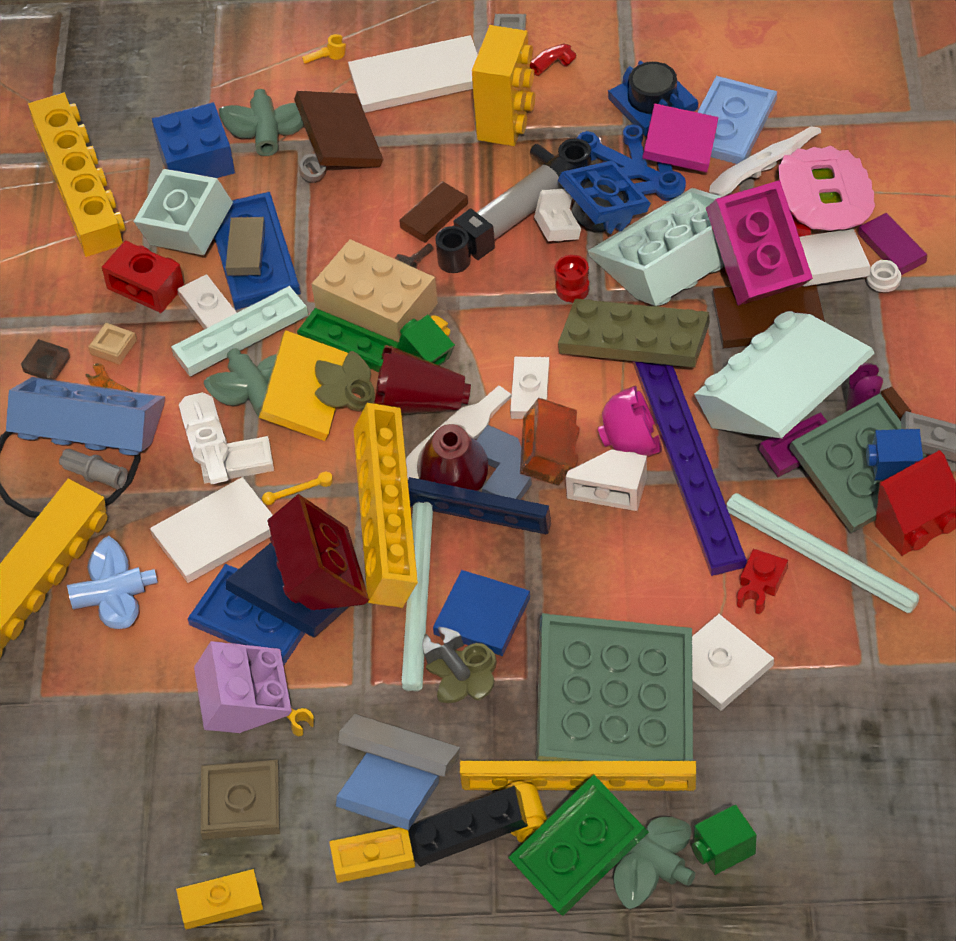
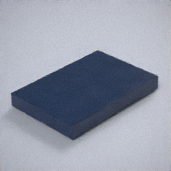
(262, 585)

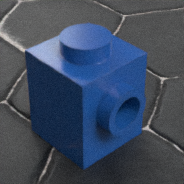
(893, 451)

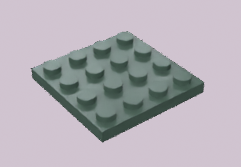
(613, 691)

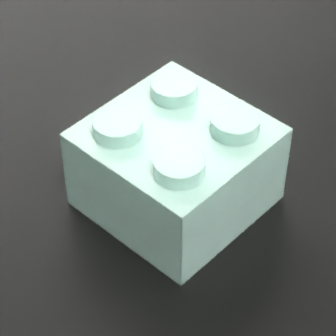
(183, 211)

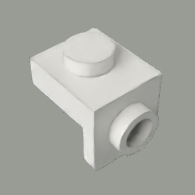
(555, 216)

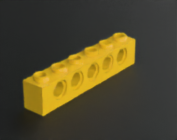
(76, 174)
(384, 506)

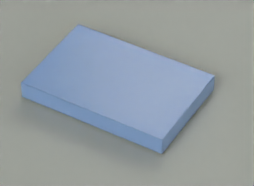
(741, 116)

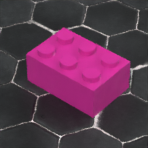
(759, 242)

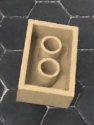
(374, 290)

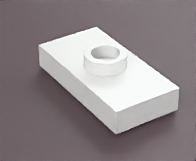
(205, 301)
(528, 384)

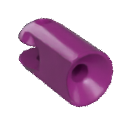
(863, 385)

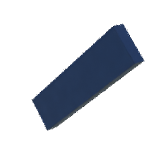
(481, 506)

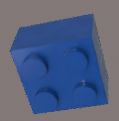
(194, 142)

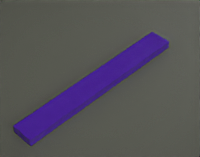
(691, 468)

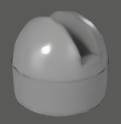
(318, 170)

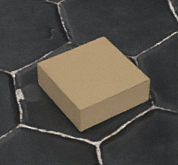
(112, 343)

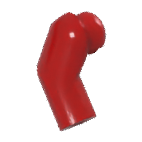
(549, 56)

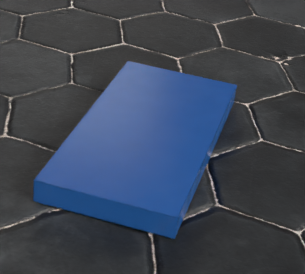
(276, 267)

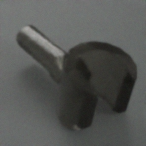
(415, 258)

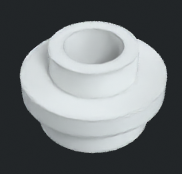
(884, 276)

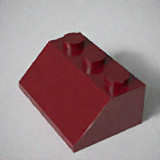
(316, 557)

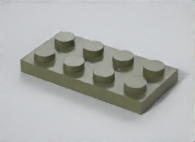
(634, 332)

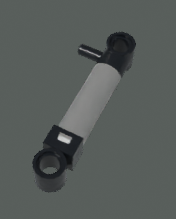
(476, 231)

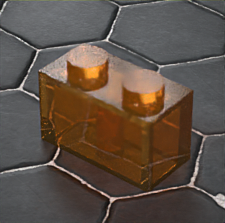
(549, 441)

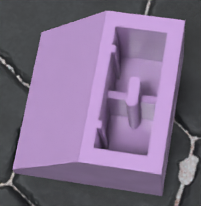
(241, 687)

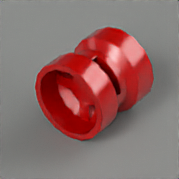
(572, 278)

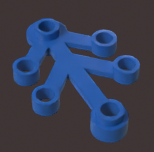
(665, 182)

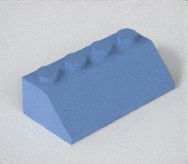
(83, 415)

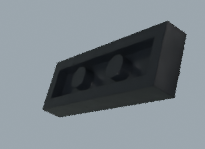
(467, 826)

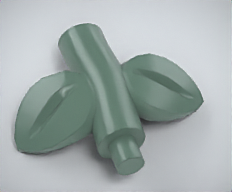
(262, 121)
(242, 382)
(653, 858)

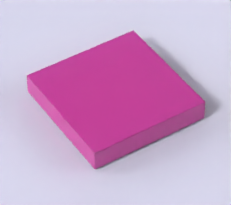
(680, 137)

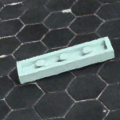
(239, 330)

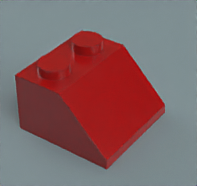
(917, 504)

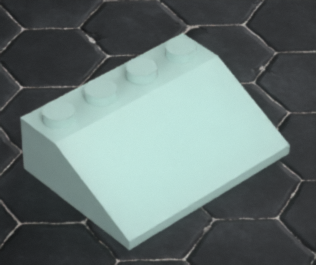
(663, 249)
(780, 376)

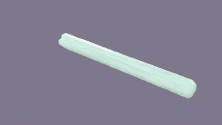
(823, 553)
(417, 602)

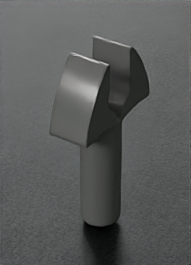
(452, 641)

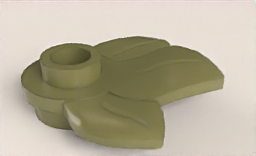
(342, 381)
(480, 662)

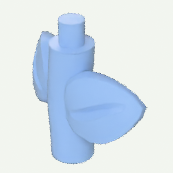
(111, 585)

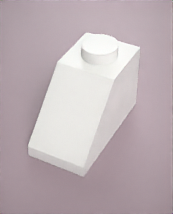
(609, 480)

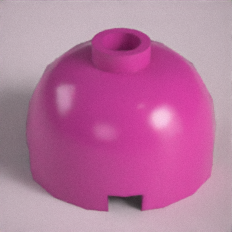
(629, 424)

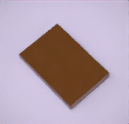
(338, 129)
(743, 322)

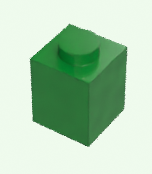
(425, 340)
(724, 840)

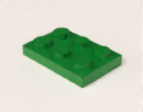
(578, 845)

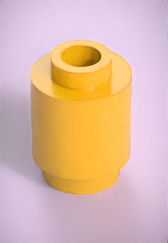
(533, 809)

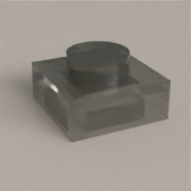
(45, 360)

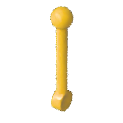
(324, 479)

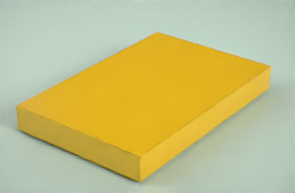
(293, 384)

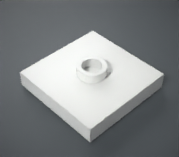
(725, 662)

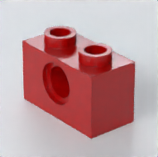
(143, 276)

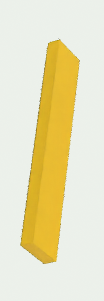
(573, 774)

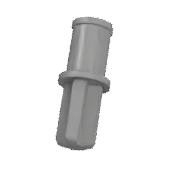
(93, 468)

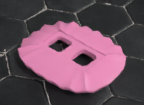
(803, 189)

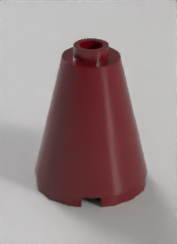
(418, 384)
(453, 459)

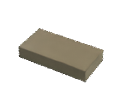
(245, 246)

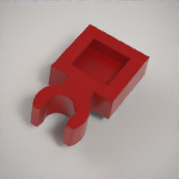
(760, 576)

